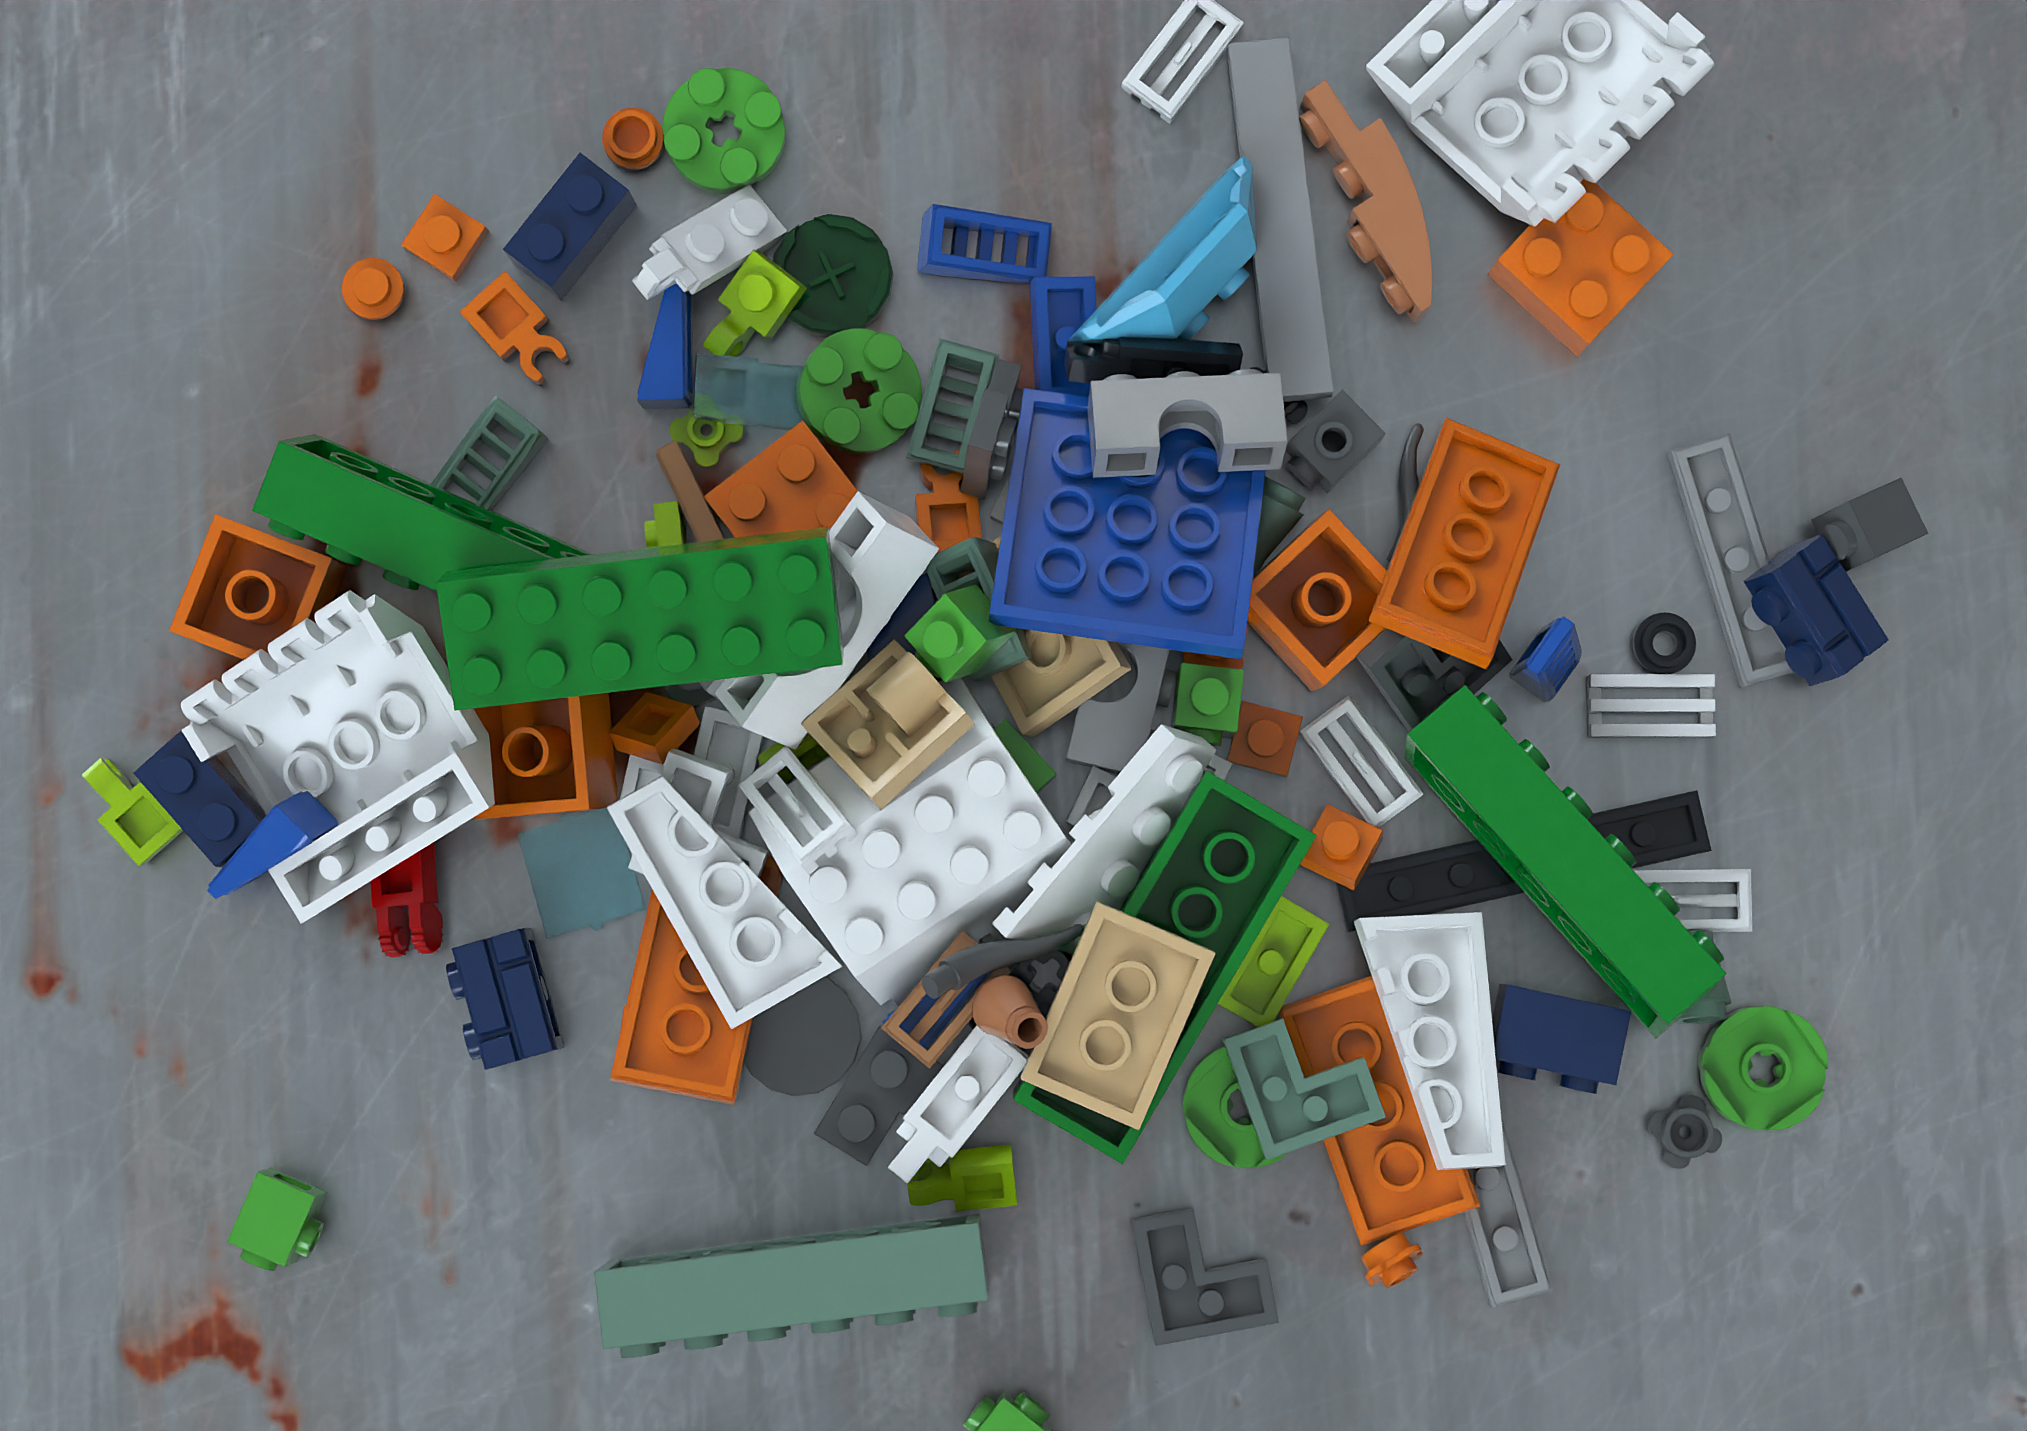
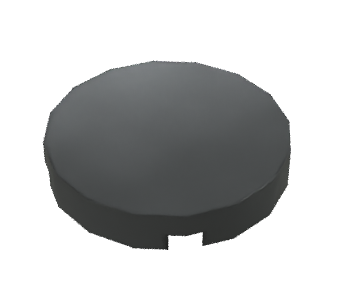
(805, 1040)

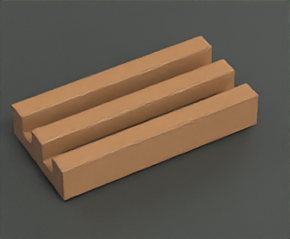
(688, 493)
(911, 1041)

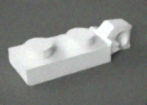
(710, 244)
(957, 1101)

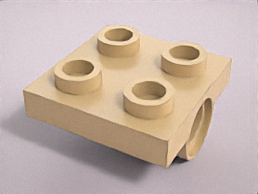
(888, 723)

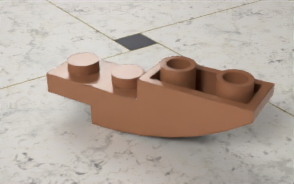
(1390, 219)

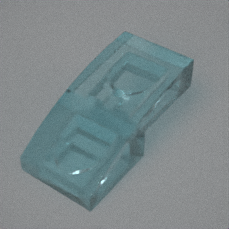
(745, 392)

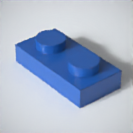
(1057, 312)

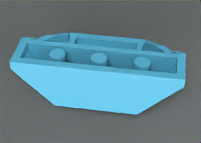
(1186, 268)

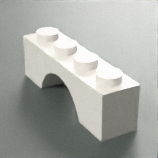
(875, 566)

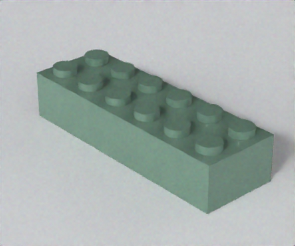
(790, 1283)

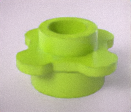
(705, 448)

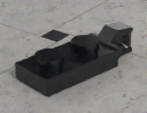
(1149, 358)

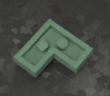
(1292, 1108)

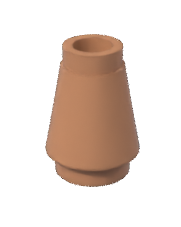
(1009, 1012)

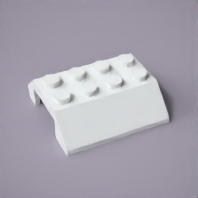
(1537, 90)
(361, 724)
(924, 864)

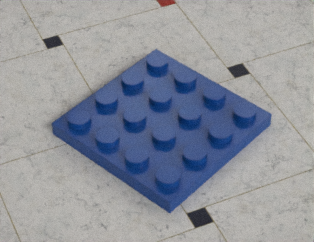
(1124, 555)

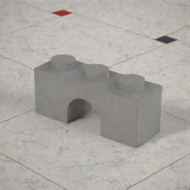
(1235, 411)
(1113, 732)

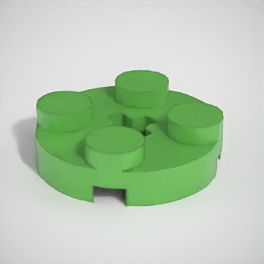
(710, 97)
(842, 421)
(1799, 1074)
(1208, 1119)

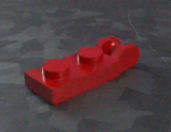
(411, 885)

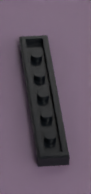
(1470, 875)

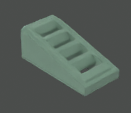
(960, 357)
(481, 432)
(944, 578)

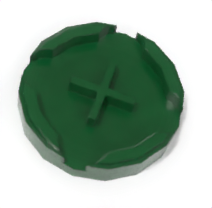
(843, 272)

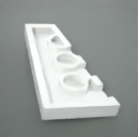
(1113, 841)
(726, 917)
(1440, 1018)

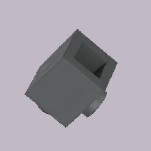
(1332, 443)
(1871, 524)

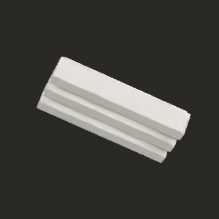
(1151, 96)
(1703, 705)
(1344, 782)
(823, 840)
(1741, 900)

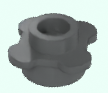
(1702, 1136)

